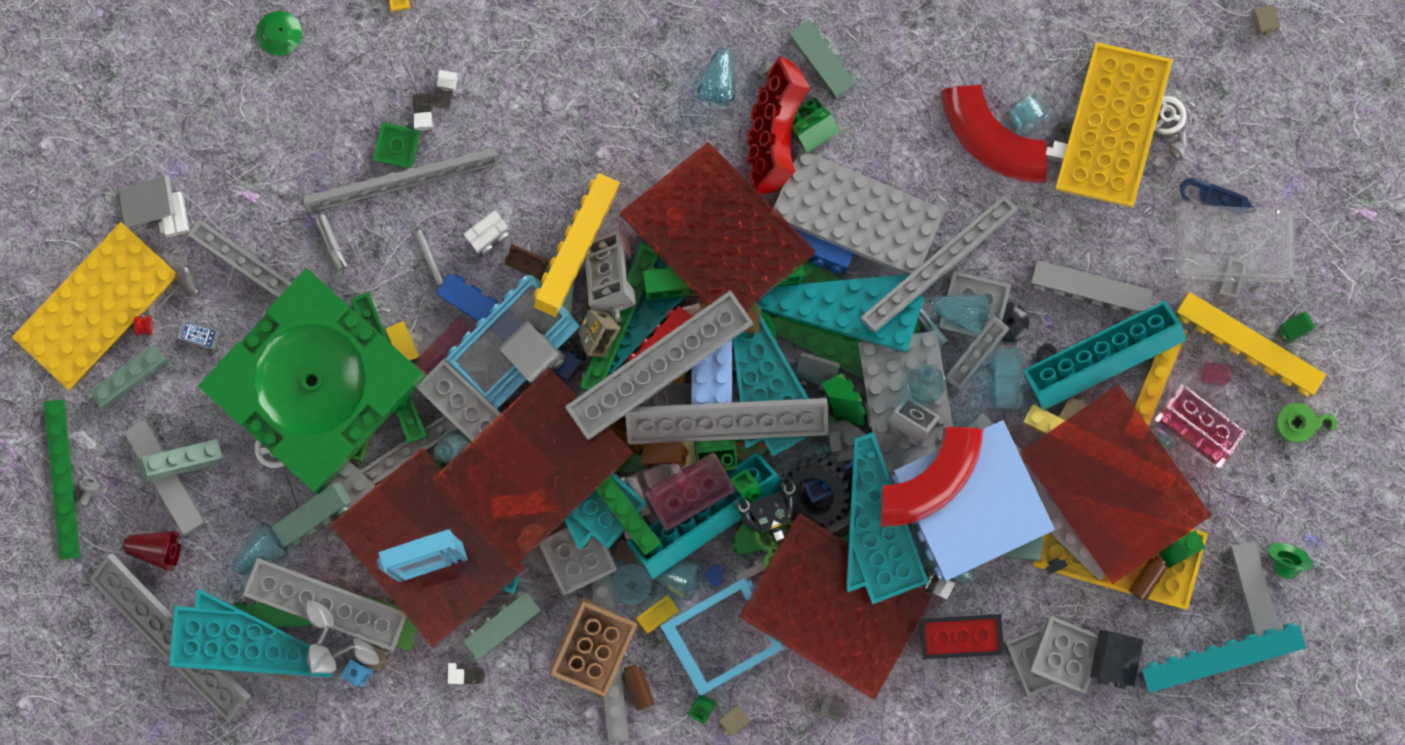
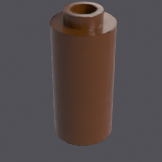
(1148, 578)
(638, 687)

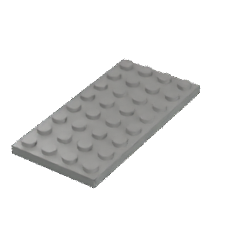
(858, 213)
(885, 388)

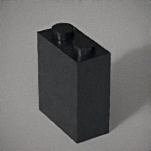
(1116, 659)

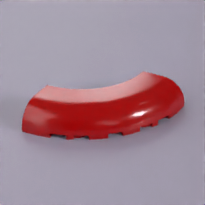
(772, 126)
(989, 140)
(937, 483)

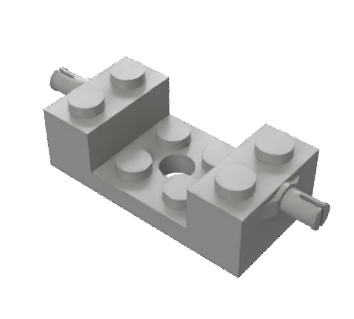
(609, 289)

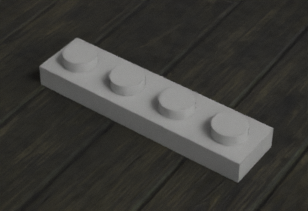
(977, 353)

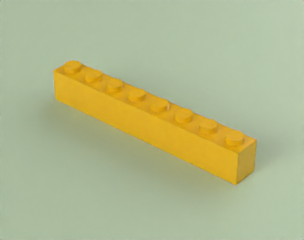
(576, 245)
(1250, 344)

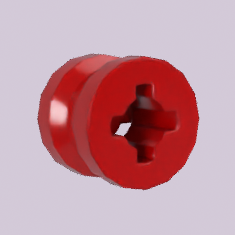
(143, 325)

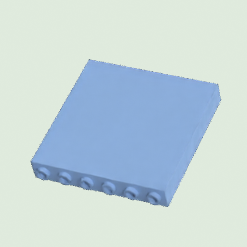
(990, 513)

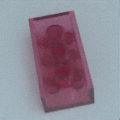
(1201, 425)
(689, 491)

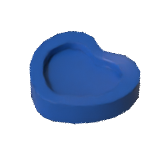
(714, 575)

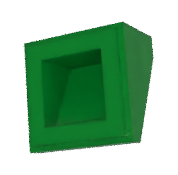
(702, 708)

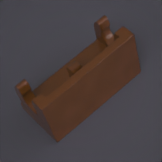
(526, 262)
(664, 454)

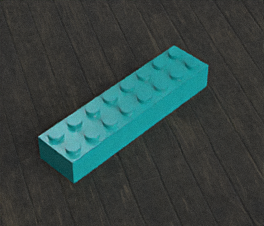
(1104, 355)
(706, 524)
(1224, 658)

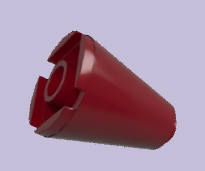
(154, 548)

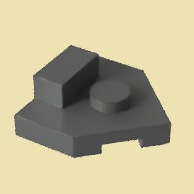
(842, 438)

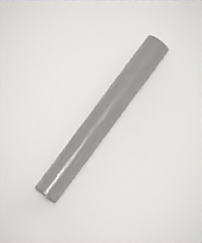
(429, 258)

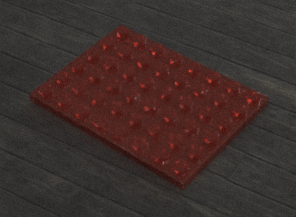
(717, 230)
(530, 468)
(1115, 484)
(413, 507)
(809, 610)

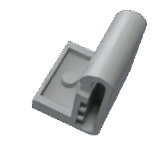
(531, 352)
(649, 477)

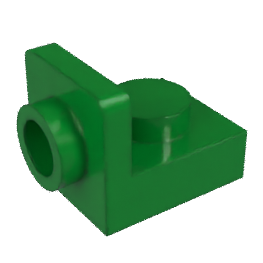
(746, 486)

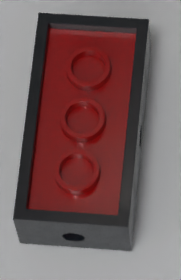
(961, 636)

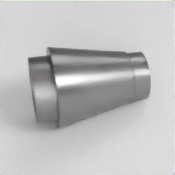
(187, 281)

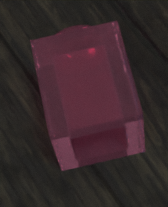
(1216, 374)

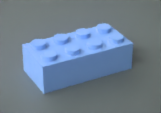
(713, 378)

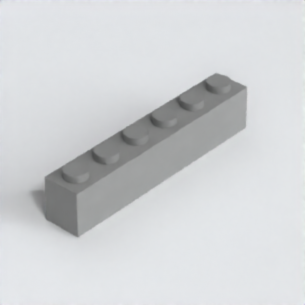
(1090, 287)
(171, 488)
(1255, 590)

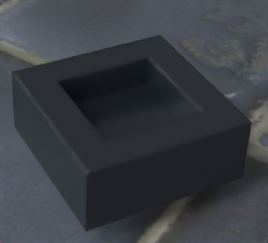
(1055, 565)

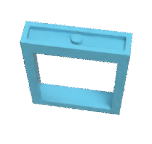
(685, 656)

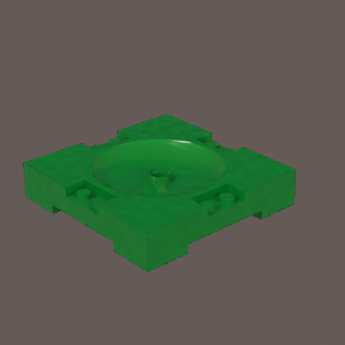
(269, 372)

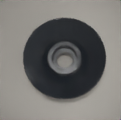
(1020, 322)

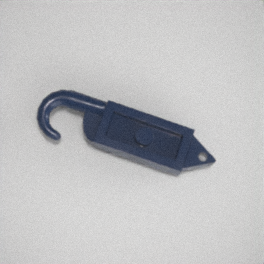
(1215, 195)

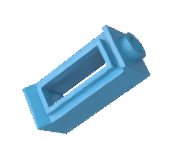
(356, 673)

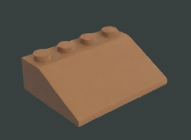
(592, 647)

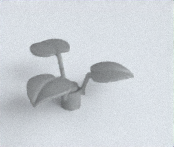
(319, 656)

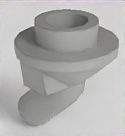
(764, 67)
(1177, 150)
(89, 486)

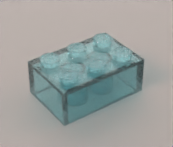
(1007, 380)

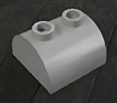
(913, 421)

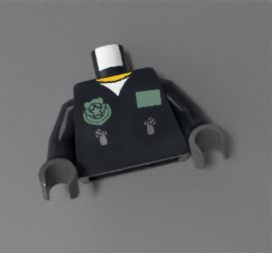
(769, 512)

